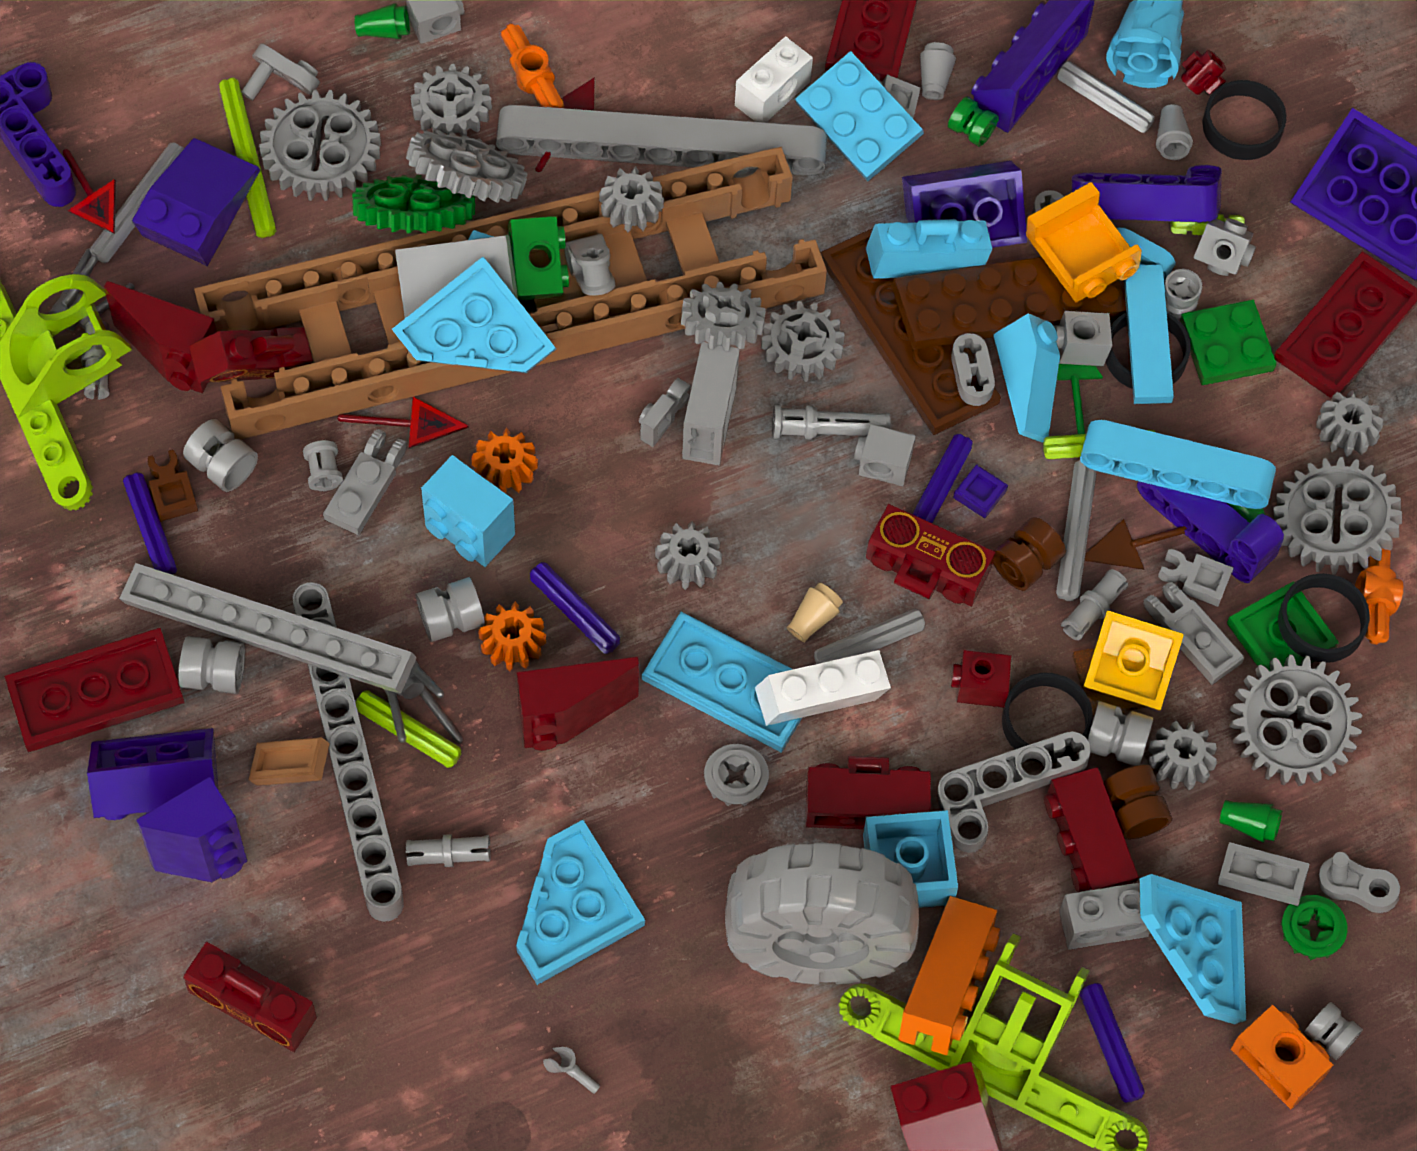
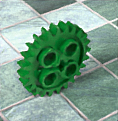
(411, 205)

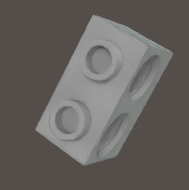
(1102, 916)

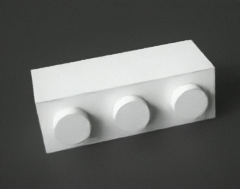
(822, 687)

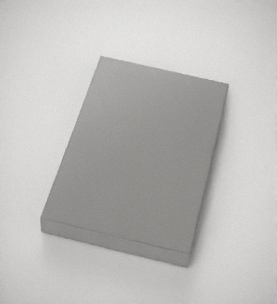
(432, 267)

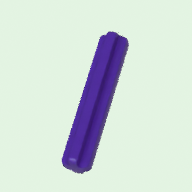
(943, 478)
(149, 523)
(574, 607)
(1112, 1043)

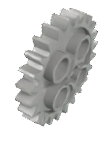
(286, 140)
(466, 166)
(1375, 516)
(1290, 755)

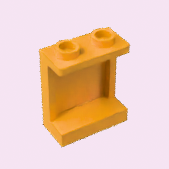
(1082, 244)

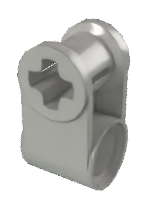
(590, 264)

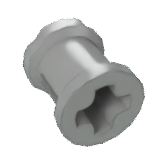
(322, 465)

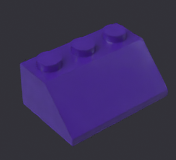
(971, 193)
(148, 770)
(194, 835)

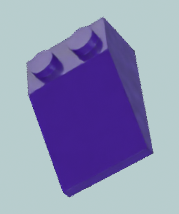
(195, 200)

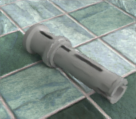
(810, 422)

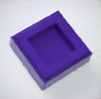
(980, 491)

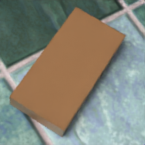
(289, 761)

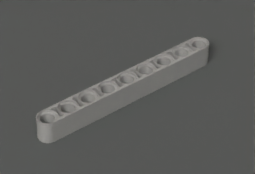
(654, 138)
(351, 768)

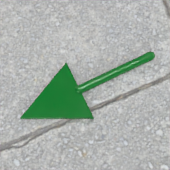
(1077, 373)

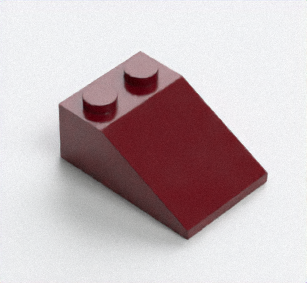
(160, 332)
(572, 698)
(947, 1111)

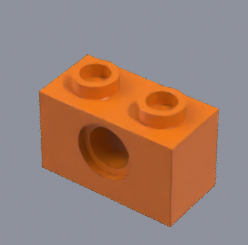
(1287, 1079)

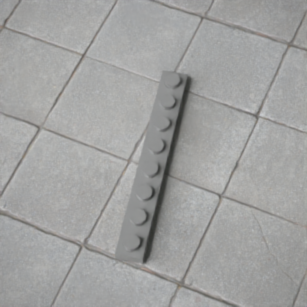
(268, 628)

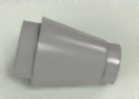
(936, 68)
(1173, 133)

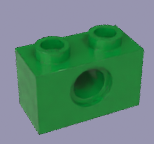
(544, 235)

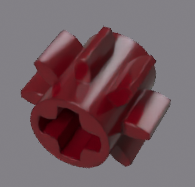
(1203, 72)

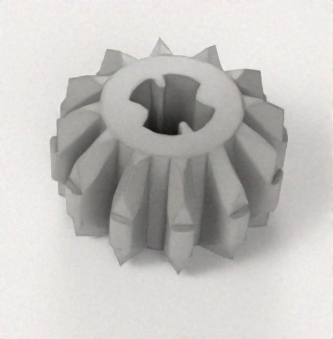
(631, 199)
(1349, 423)
(688, 555)
(1197, 760)

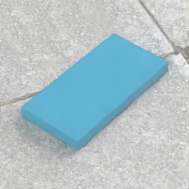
(717, 678)

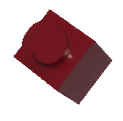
(982, 678)

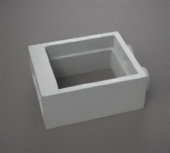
(710, 404)

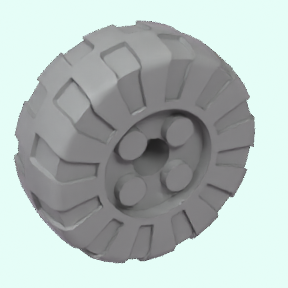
(822, 913)

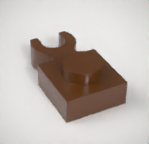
(171, 489)

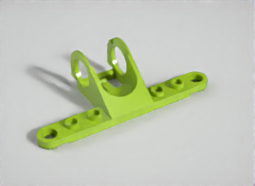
(38, 378)
(1008, 1055)

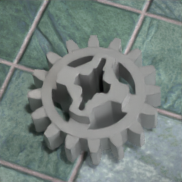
(451, 101)
(723, 316)
(819, 344)

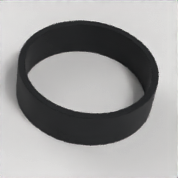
(1250, 89)
(1174, 326)
(1339, 585)
(1050, 680)

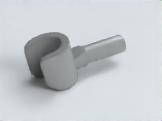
(568, 1065)

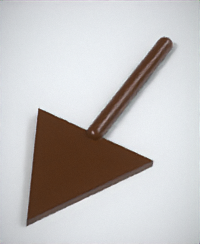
(1119, 548)

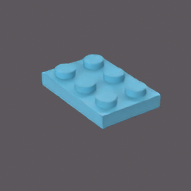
(859, 116)

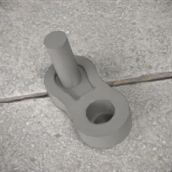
(300, 75)
(1349, 881)

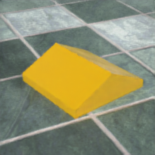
(1133, 660)

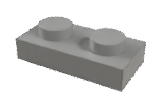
(1263, 874)

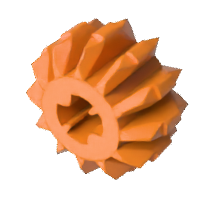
(505, 448)
(512, 622)

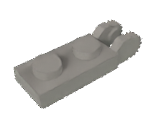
(364, 484)
(1202, 639)

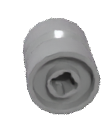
(215, 451)
(450, 609)
(207, 664)
(1119, 733)

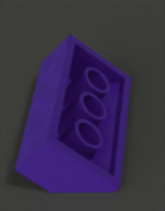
(1032, 59)

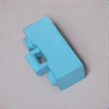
(927, 247)

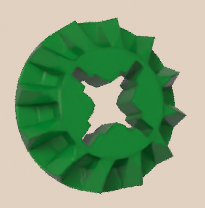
(1328, 917)

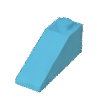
(1030, 371)

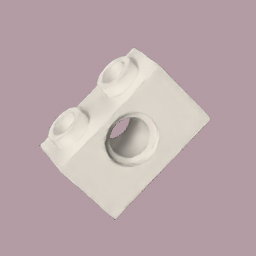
(773, 81)

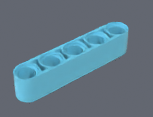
(1178, 464)

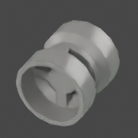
(1182, 292)
(1340, 1038)

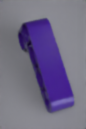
(16, 113)
(1158, 197)
(1219, 529)

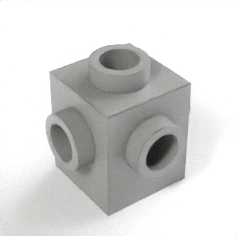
(1212, 249)

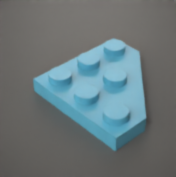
(475, 325)
(574, 905)
(1201, 941)

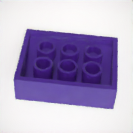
(1367, 191)

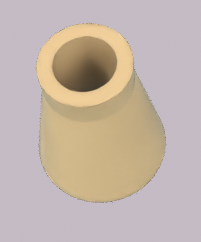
(815, 611)

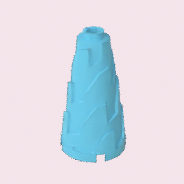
(1148, 43)

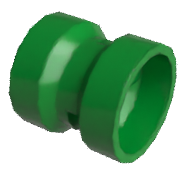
(973, 121)

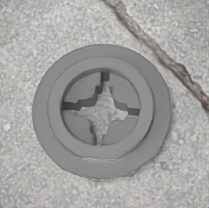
(736, 758)

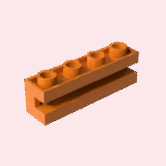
(949, 974)

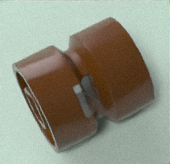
(1033, 549)
(1139, 807)

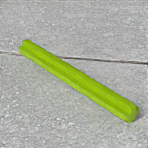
(246, 150)

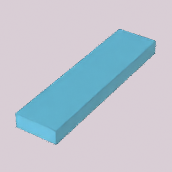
(1148, 336)

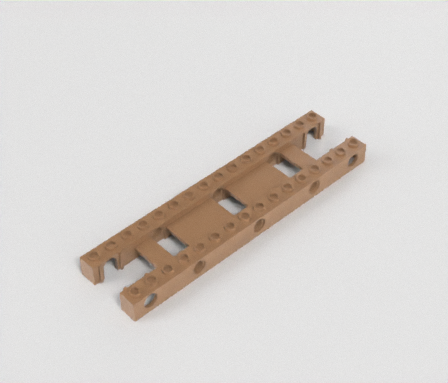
(573, 322)

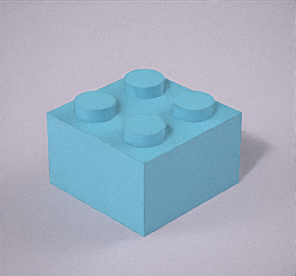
(468, 511)
(922, 846)

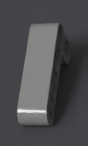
(1017, 781)

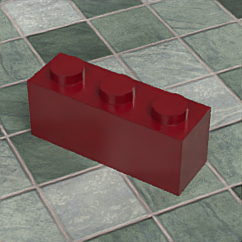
(1089, 831)

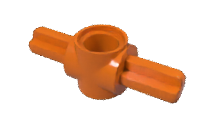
(531, 57)
(1382, 595)

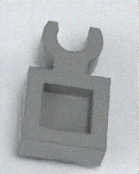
(659, 416)
(1203, 578)

